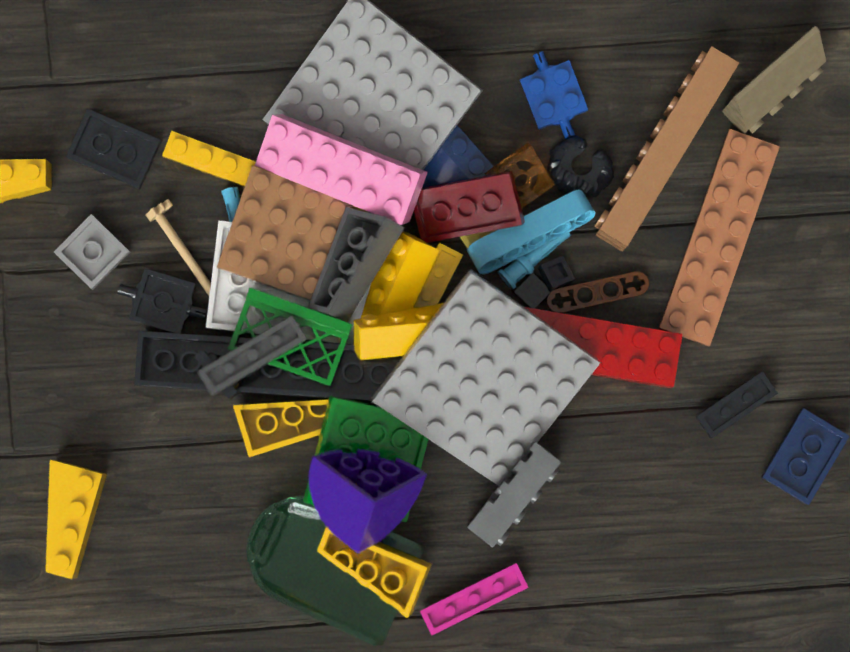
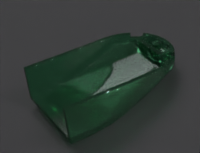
(292, 571)

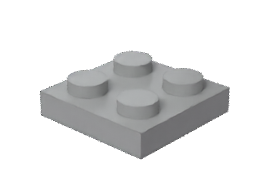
(92, 252)

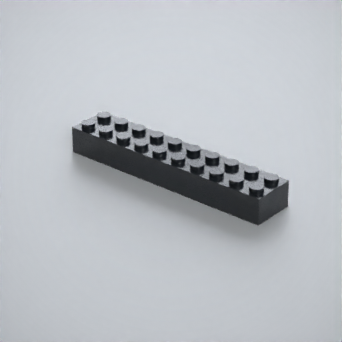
(169, 362)

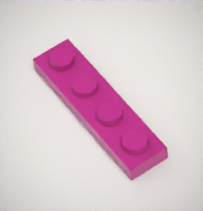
(474, 598)

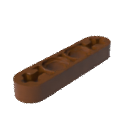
(598, 295)

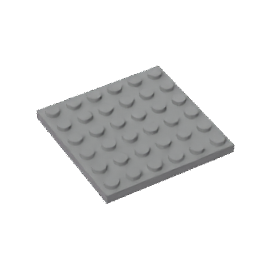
(378, 87)
(485, 378)

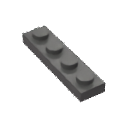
(251, 355)

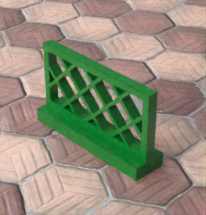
(305, 317)

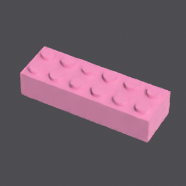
(341, 168)

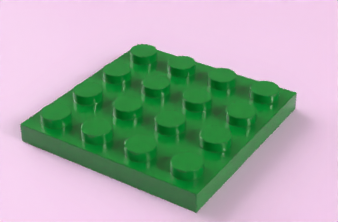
(366, 426)

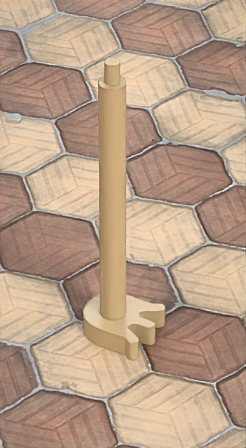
(158, 214)

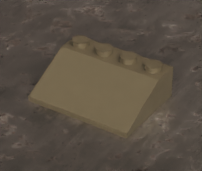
(777, 82)

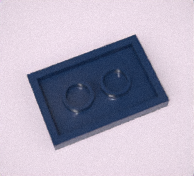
(805, 456)

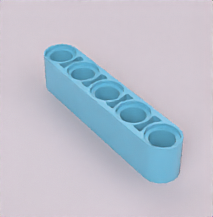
(539, 229)

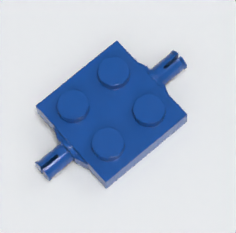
(554, 95)

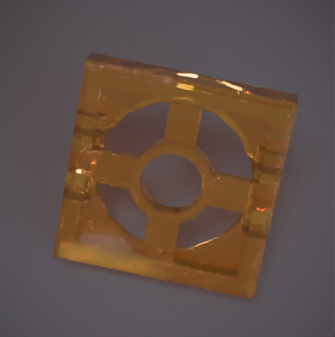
(543, 181)

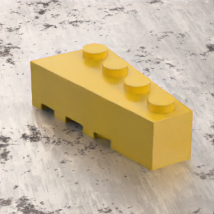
(24, 178)
(400, 276)
(391, 332)
(279, 424)
(71, 513)
(381, 568)

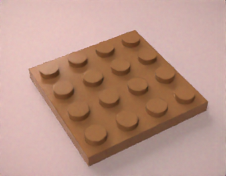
(281, 233)

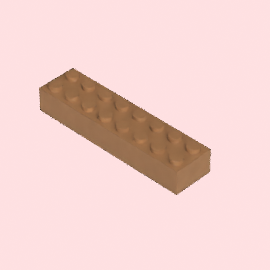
(669, 145)

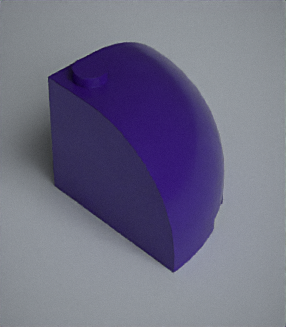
(362, 494)

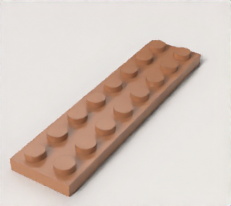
(719, 237)

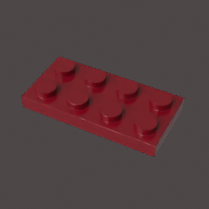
(468, 207)

